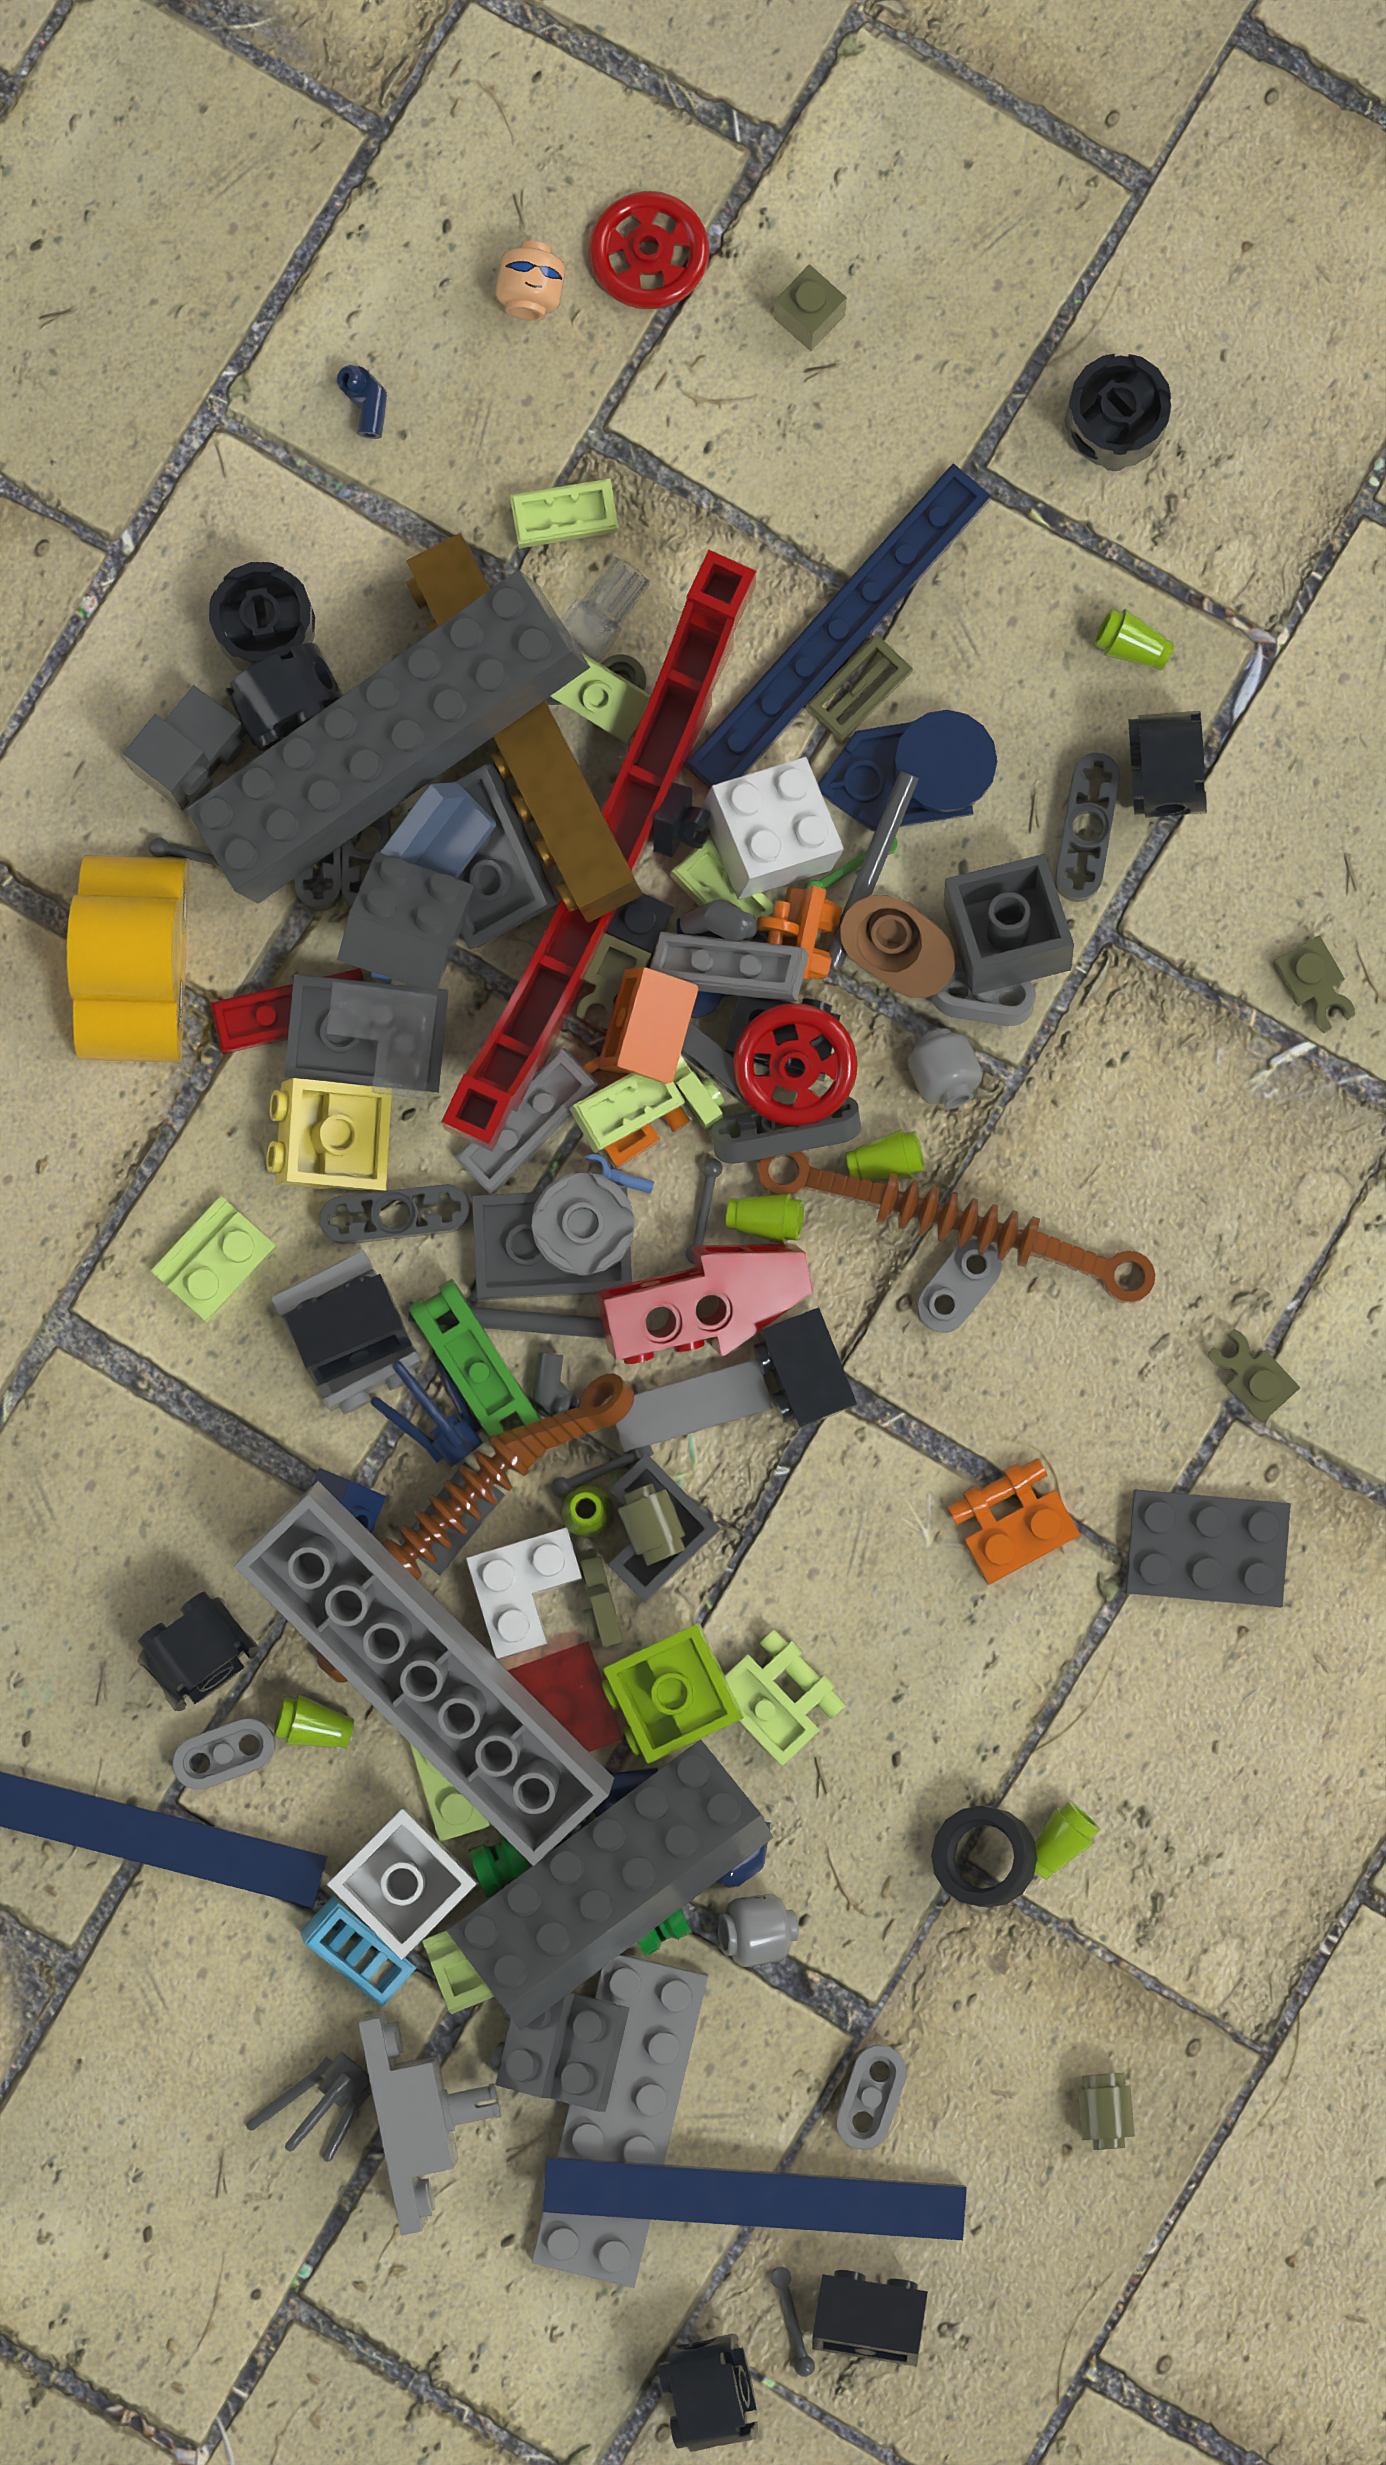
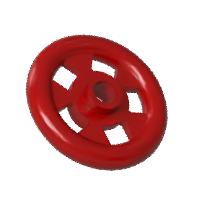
(627, 285)
(809, 1024)

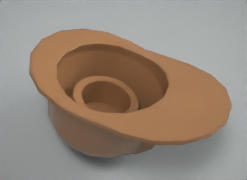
(898, 945)

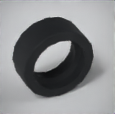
(946, 1845)

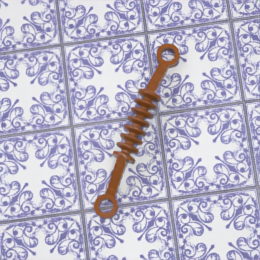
(967, 1223)
(513, 1451)

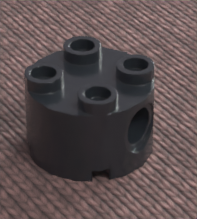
(1118, 411)
(260, 614)
(282, 694)
(1170, 762)
(196, 1651)
(709, 2393)

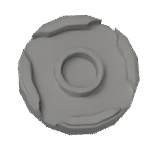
(583, 1224)

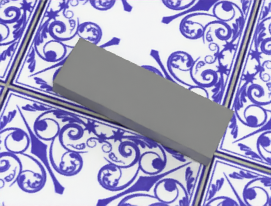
(732, 966)
(541, 1113)
(694, 1405)

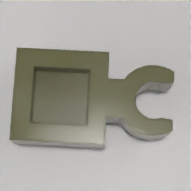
(607, 972)
(1311, 975)
(1258, 1382)
(602, 1617)

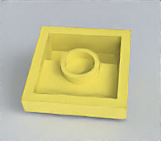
(330, 1135)

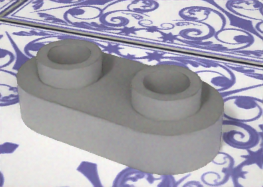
(986, 1006)
(960, 1286)
(224, 1752)
(871, 2096)

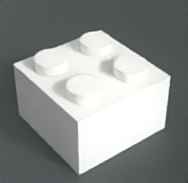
(772, 828)
(403, 1883)

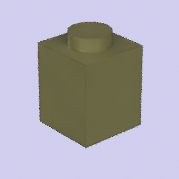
(810, 307)

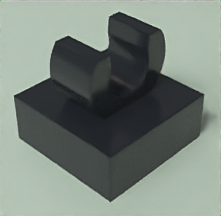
(679, 822)

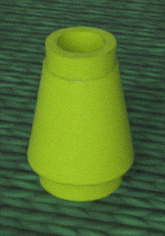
(1132, 640)
(893, 1153)
(767, 1217)
(593, 1525)
(312, 1724)
(1063, 1839)

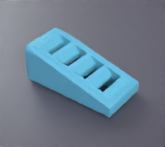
(324, 1920)

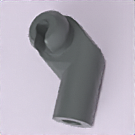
(720, 918)
(548, 1389)

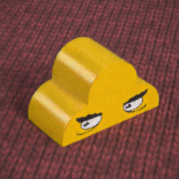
(128, 958)

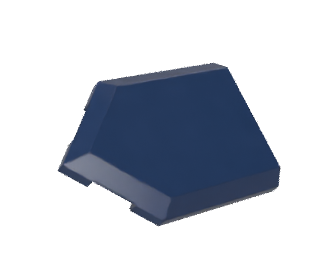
(866, 775)

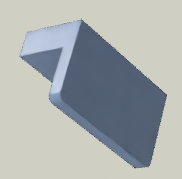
(441, 830)

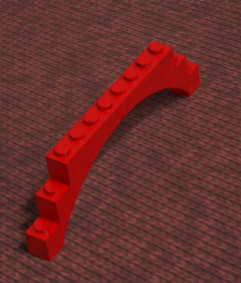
(653, 762)

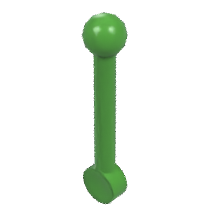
(844, 870)

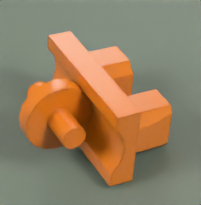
(797, 924)

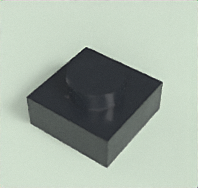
(641, 922)

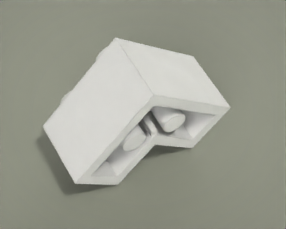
(507, 1585)

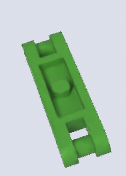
(473, 1360)

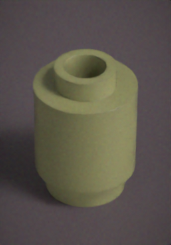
(652, 1524)
(1106, 2110)

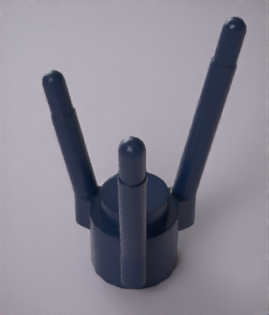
(453, 1437)

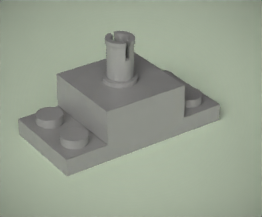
(416, 2118)

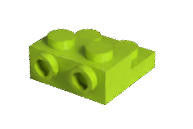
(671, 1694)

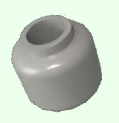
(945, 1068)
(757, 1930)

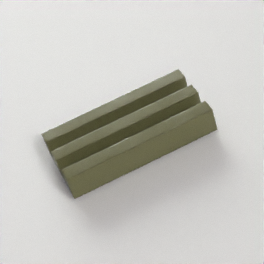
(829, 719)

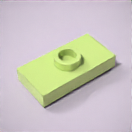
(564, 513)
(605, 699)
(706, 880)
(624, 1109)

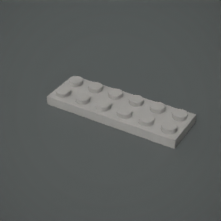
(637, 2117)

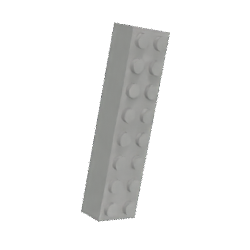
(425, 1673)

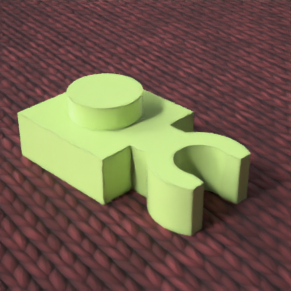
(699, 1096)

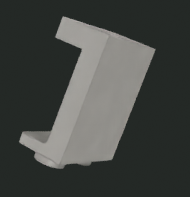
(351, 1389)

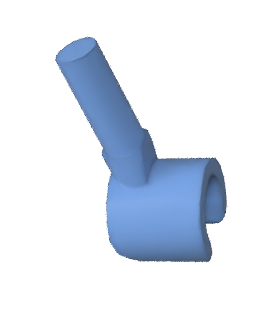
(621, 1178)

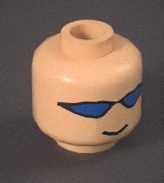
(530, 281)

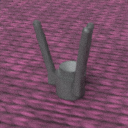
(341, 2083)

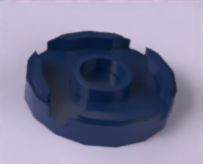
(950, 758)

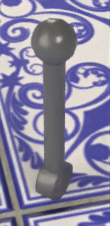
(159, 847)
(711, 1168)
(562, 1486)
(781, 2279)

